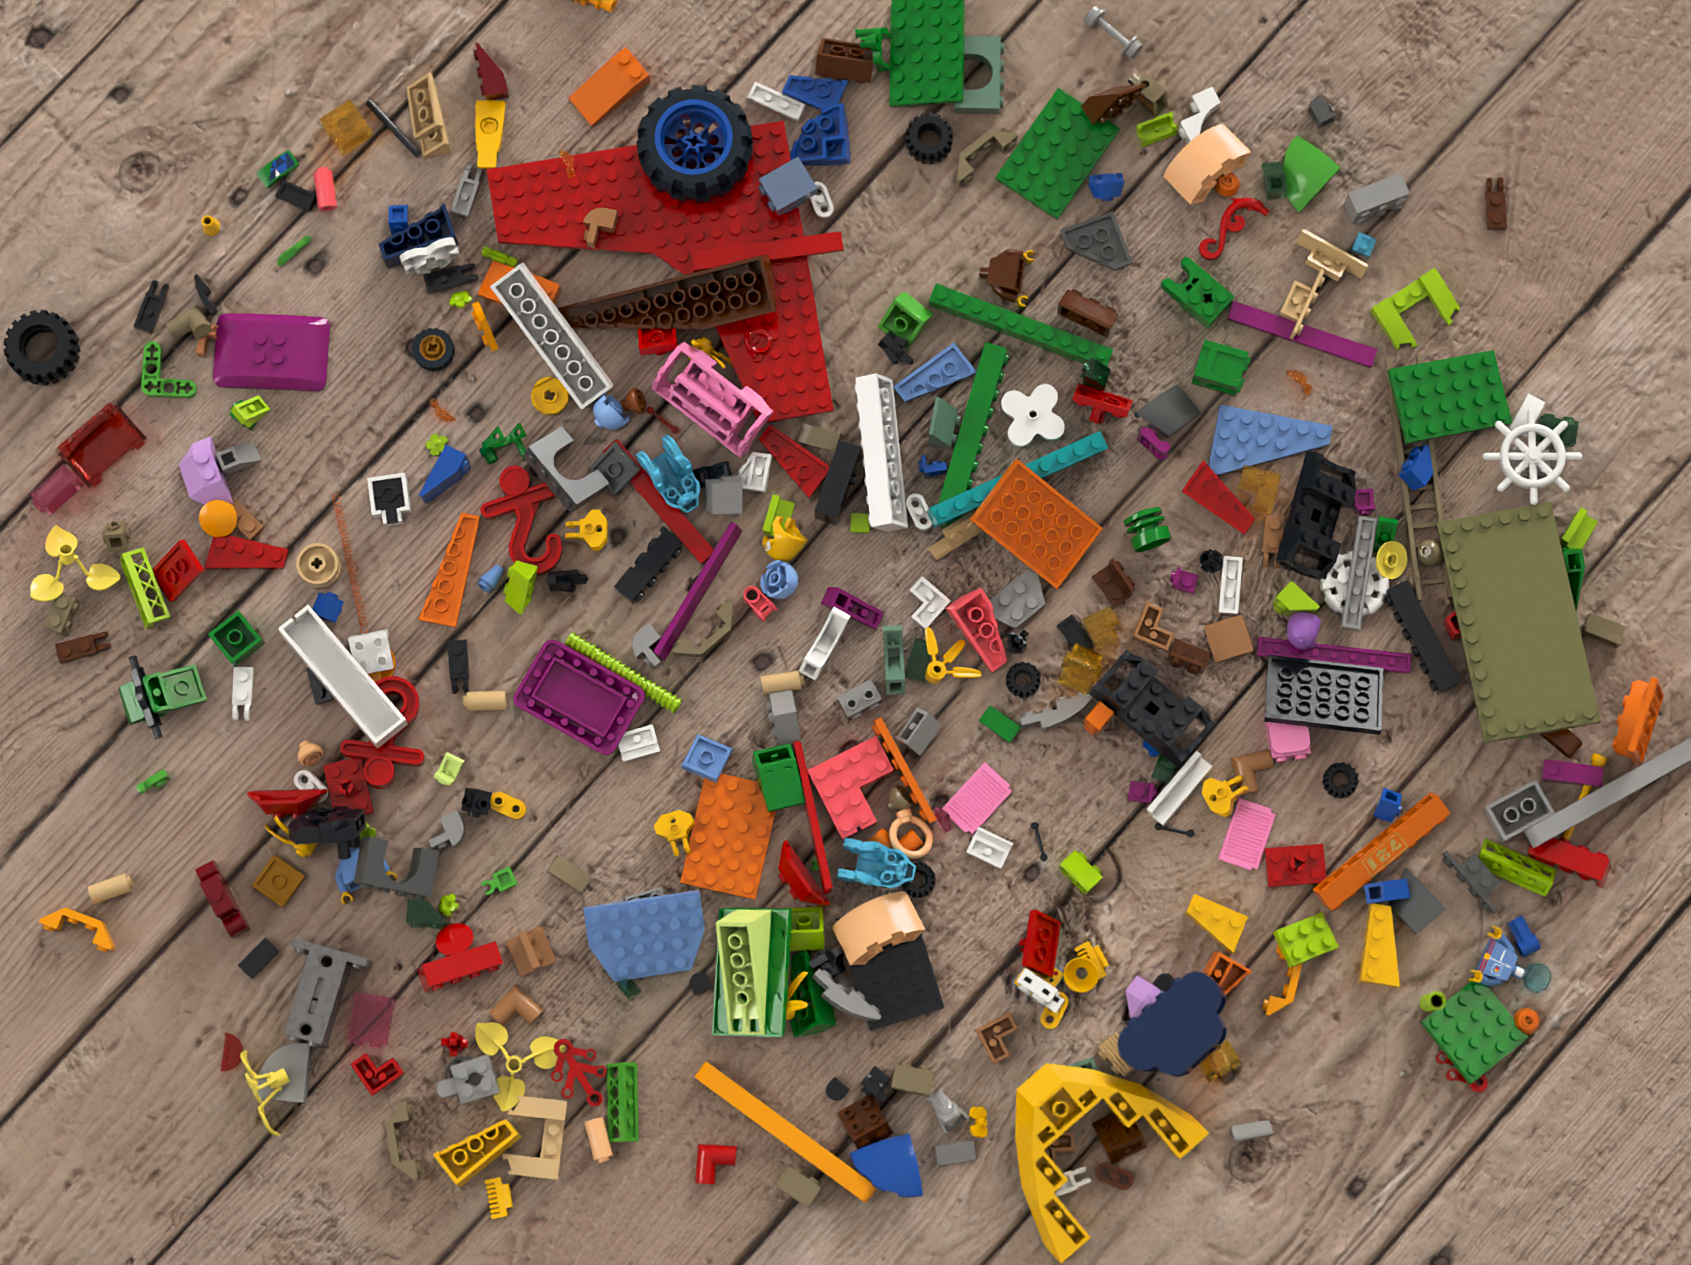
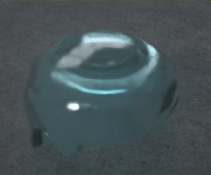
(1536, 977)

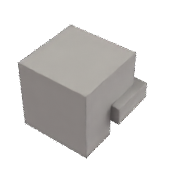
(724, 495)

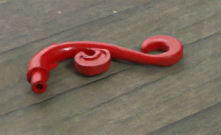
(1238, 203)

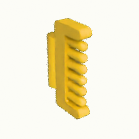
(1094, 954)
(503, 1197)

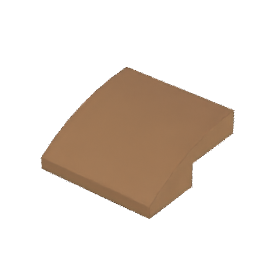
(1229, 638)

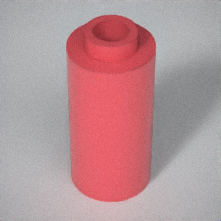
(325, 189)

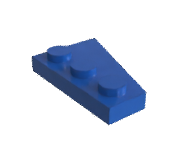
(815, 92)

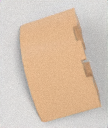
(1203, 161)
(877, 924)

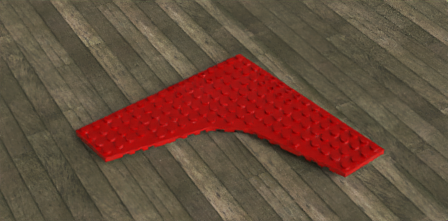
(546, 208)

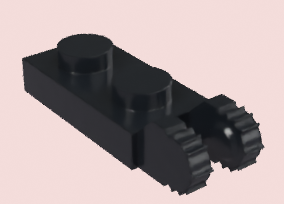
(449, 278)
(151, 308)
(458, 664)

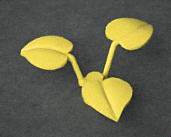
(63, 544)
(490, 1039)
(275, 1079)

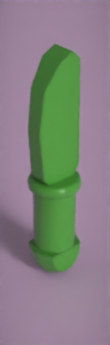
(288, 254)

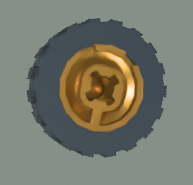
(433, 349)

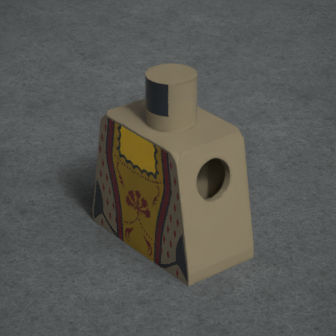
(1153, 96)

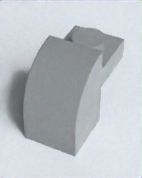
(642, 644)
(454, 833)

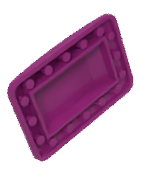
(271, 352)
(579, 697)

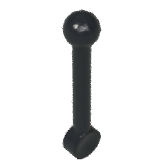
(1035, 826)
(1190, 833)

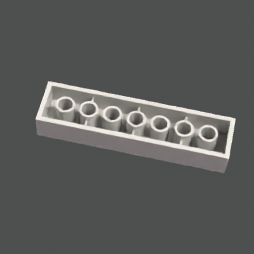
(552, 335)
(881, 453)

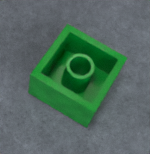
(236, 638)

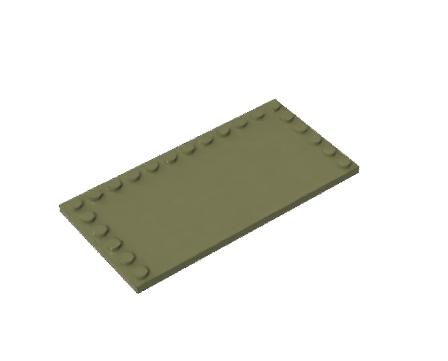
(1518, 622)

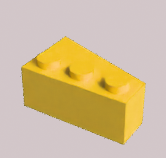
(1217, 921)

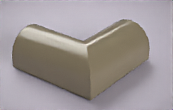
(191, 320)

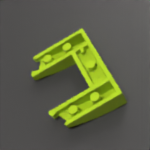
(1389, 310)

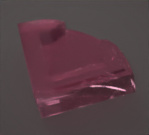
(942, 818)

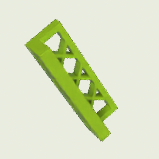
(137, 590)
(1515, 870)

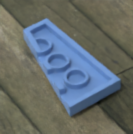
(938, 372)

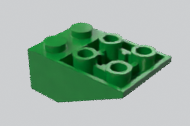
(778, 777)

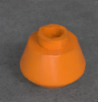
(1226, 188)
(1522, 1023)

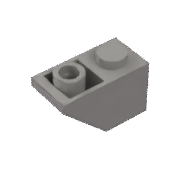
(238, 457)

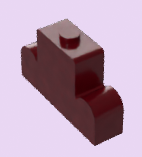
(222, 899)

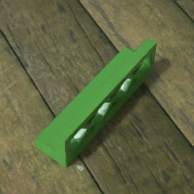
(625, 1102)

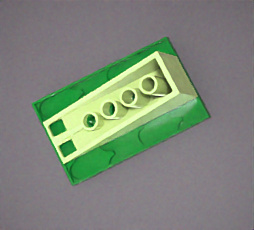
(752, 972)

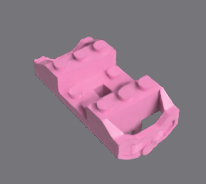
(711, 399)

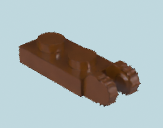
(1495, 206)
(81, 647)

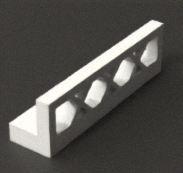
(1179, 789)

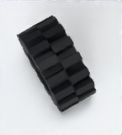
(1023, 668)
(1351, 775)
(927, 887)

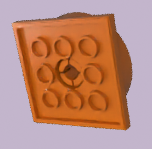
(1638, 719)

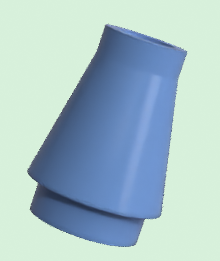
(490, 579)

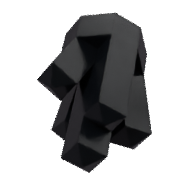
(890, 343)
(566, 580)
(1017, 643)

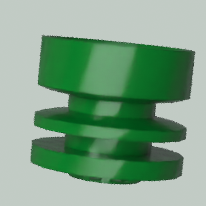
(1148, 532)

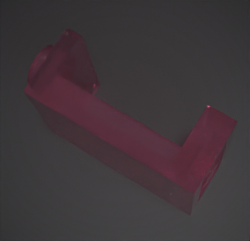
(371, 1019)

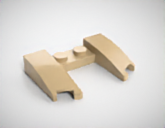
(554, 1114)

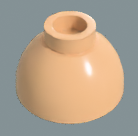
(309, 753)

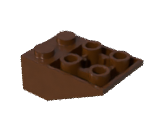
(1111, 102)

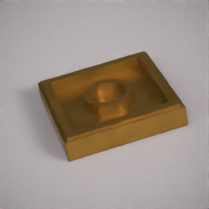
(278, 881)

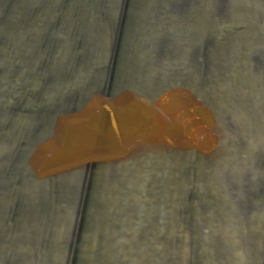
(569, 161)
(1300, 378)
(441, 413)

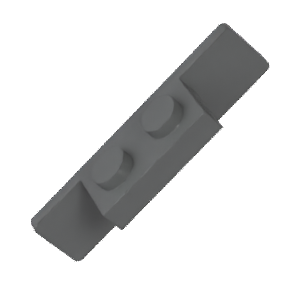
(1476, 876)

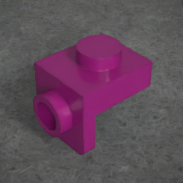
(1364, 502)

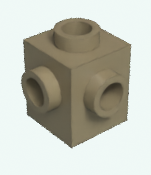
(116, 535)

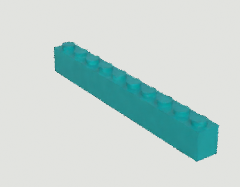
(1043, 467)

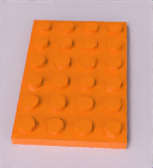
(1036, 523)
(729, 838)

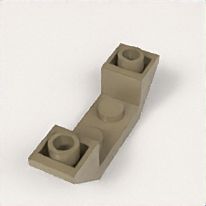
(1003, 140)
(686, 648)
(401, 1114)

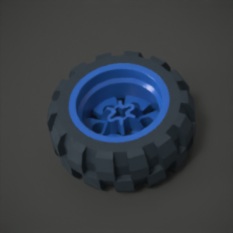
(702, 109)

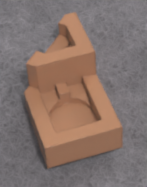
(203, 343)

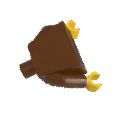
(1006, 274)

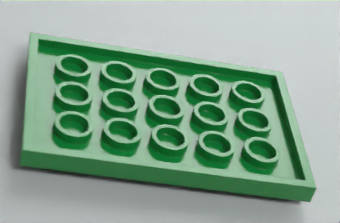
(926, 52)
(1056, 154)
(1449, 396)

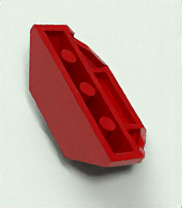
(286, 801)
(799, 879)

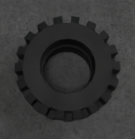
(934, 124)

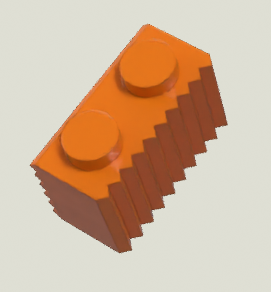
(1098, 719)

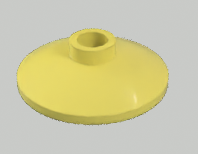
(1391, 559)

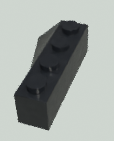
(649, 566)

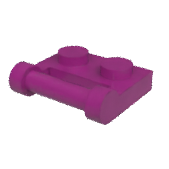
(1149, 440)

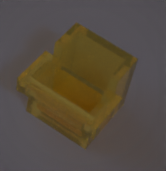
(1101, 628)
(1080, 668)

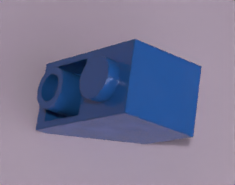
(1417, 468)
(1387, 891)

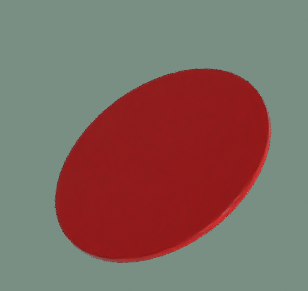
(454, 939)

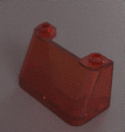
(100, 443)

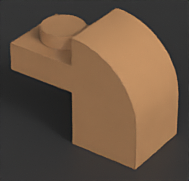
(599, 219)

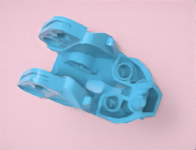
(672, 476)
(877, 865)

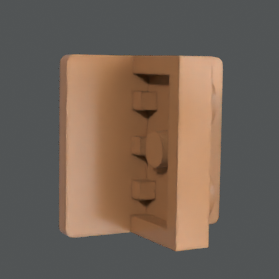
(531, 951)

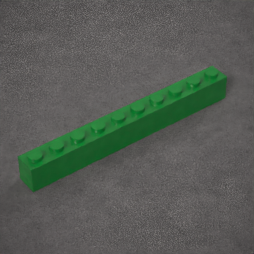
(1018, 326)
(974, 423)

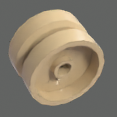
(327, 573)

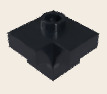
(830, 961)
(875, 1083)

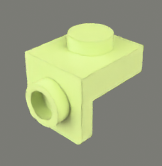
(449, 769)

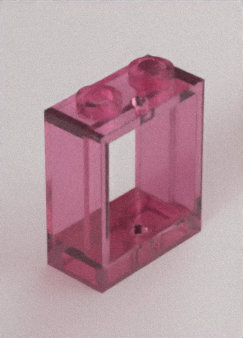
(55, 490)

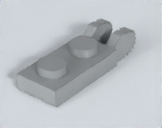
(466, 193)

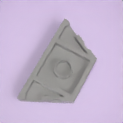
(1019, 600)

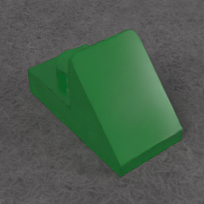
(1385, 532)

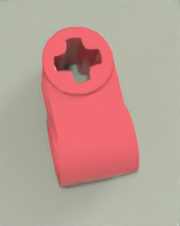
(759, 604)

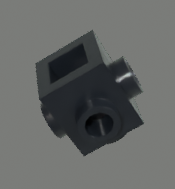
(476, 802)

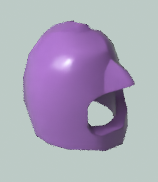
(1303, 630)

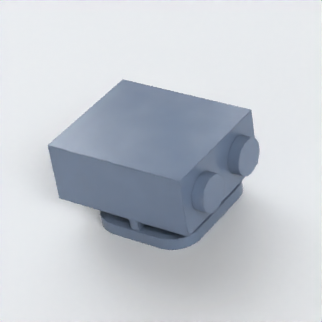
(787, 187)

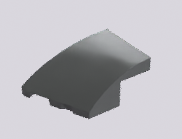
(1169, 411)
(1419, 908)

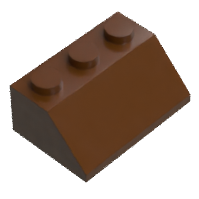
(844, 61)
(1087, 312)

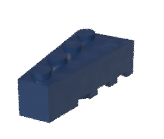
(418, 235)

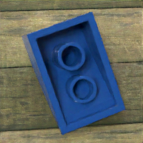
(445, 473)

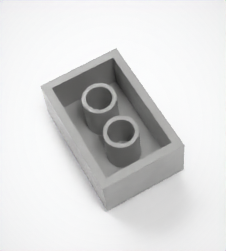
(1376, 199)
(1518, 811)

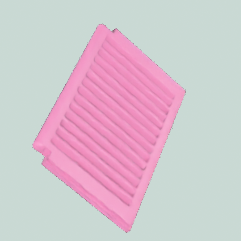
(977, 799)
(1247, 835)

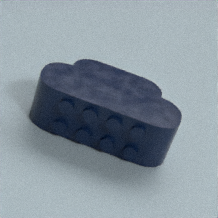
(1177, 1027)

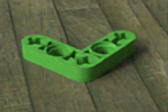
(155, 378)

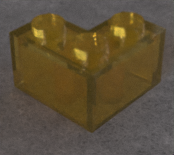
(1264, 484)

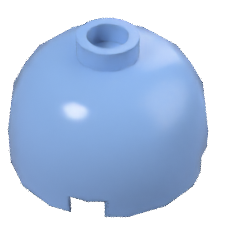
(609, 413)
(779, 580)

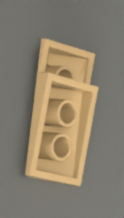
(427, 117)

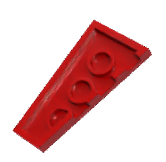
(797, 462)
(1215, 496)
(243, 553)

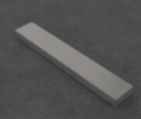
(1359, 573)

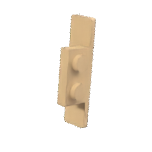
(1329, 257)
(1298, 300)
(955, 536)

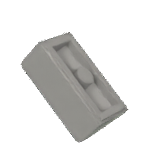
(1251, 1130)
(955, 1153)

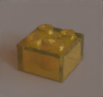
(346, 127)

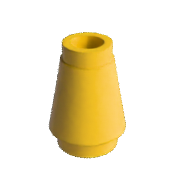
(212, 228)

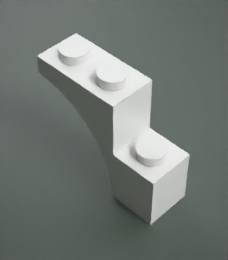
(1203, 104)
(825, 643)

